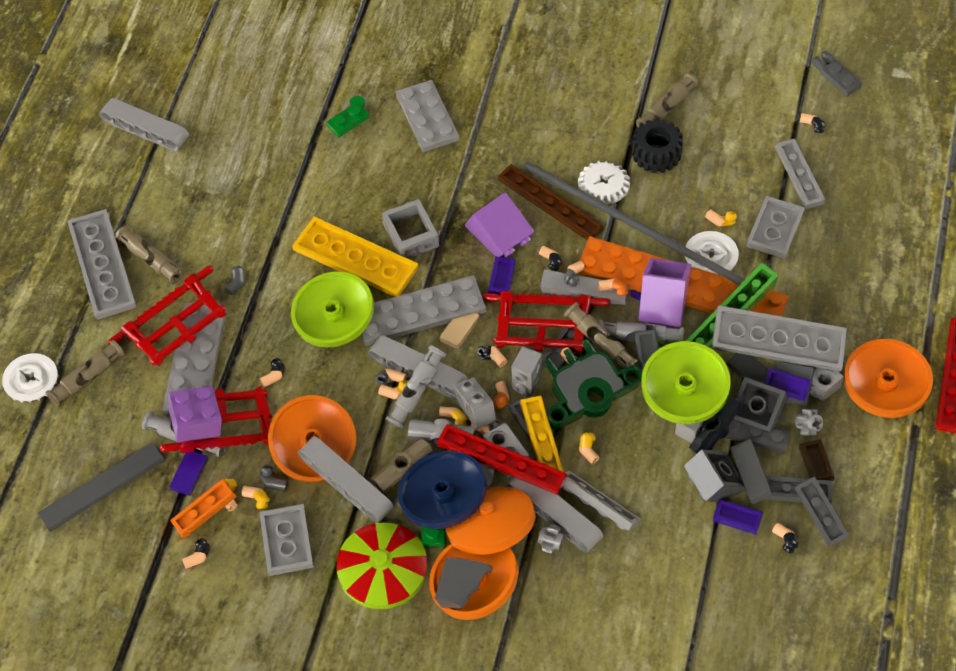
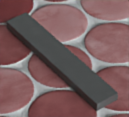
(100, 487)

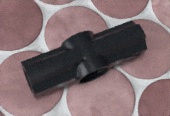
(708, 436)

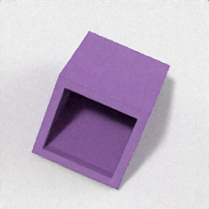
(500, 226)
(664, 292)

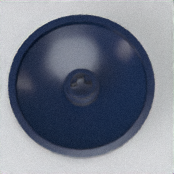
(442, 489)

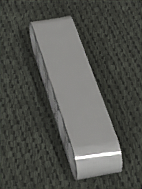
(144, 124)
(404, 359)
(345, 479)
(560, 513)

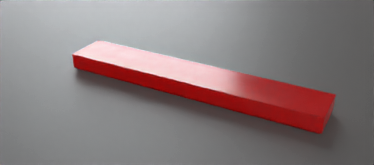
(947, 399)
(502, 459)

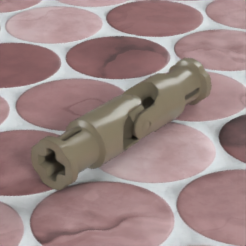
(675, 94)
(148, 253)
(608, 345)
(93, 366)

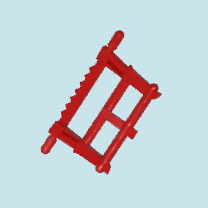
(204, 298)
(504, 319)
(262, 413)

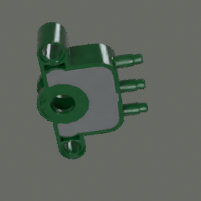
(585, 376)

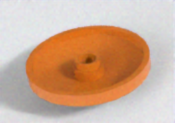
(888, 378)
(298, 423)
(497, 523)
(493, 589)

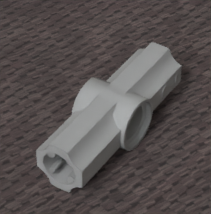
(432, 430)

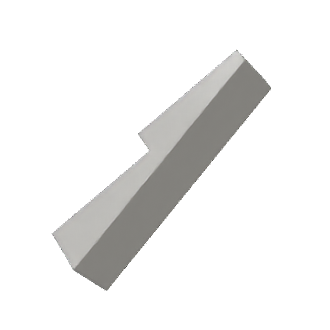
(554, 283)

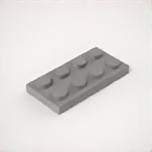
(427, 116)

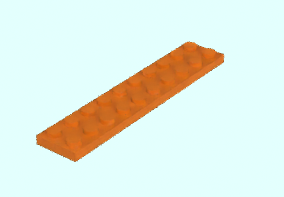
(705, 289)

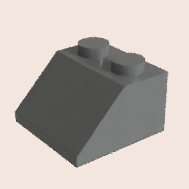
(761, 404)
(714, 475)

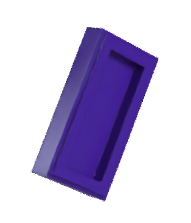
(502, 275)
(793, 385)
(188, 473)
(737, 516)

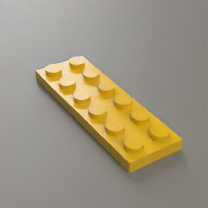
(355, 256)

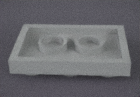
(775, 227)
(286, 540)

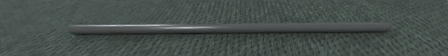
(634, 223)

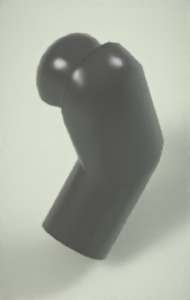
(238, 280)
(270, 480)

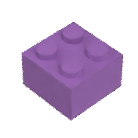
(194, 413)

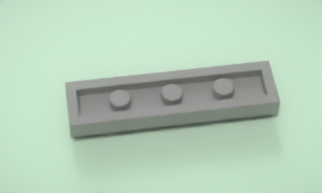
(800, 174)
(606, 506)

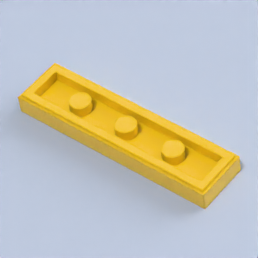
(540, 432)

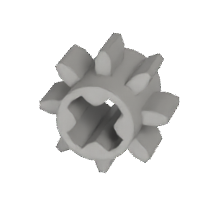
(809, 422)
(551, 538)

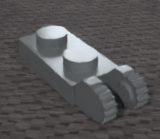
(836, 74)

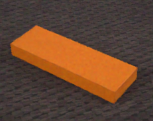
(203, 508)

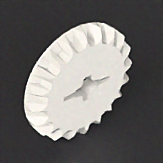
(609, 193)
(723, 246)
(28, 365)

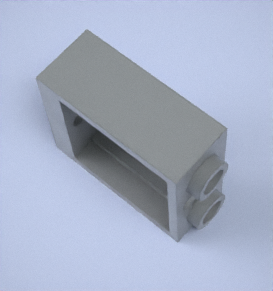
(414, 245)

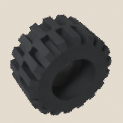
(657, 133)

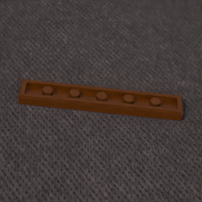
(550, 202)

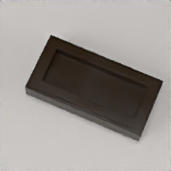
(816, 460)

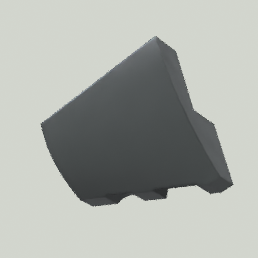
(459, 581)

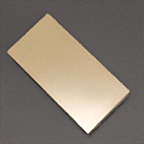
(458, 330)

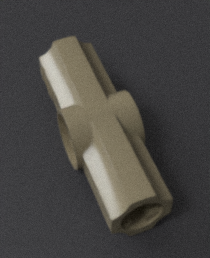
(392, 473)

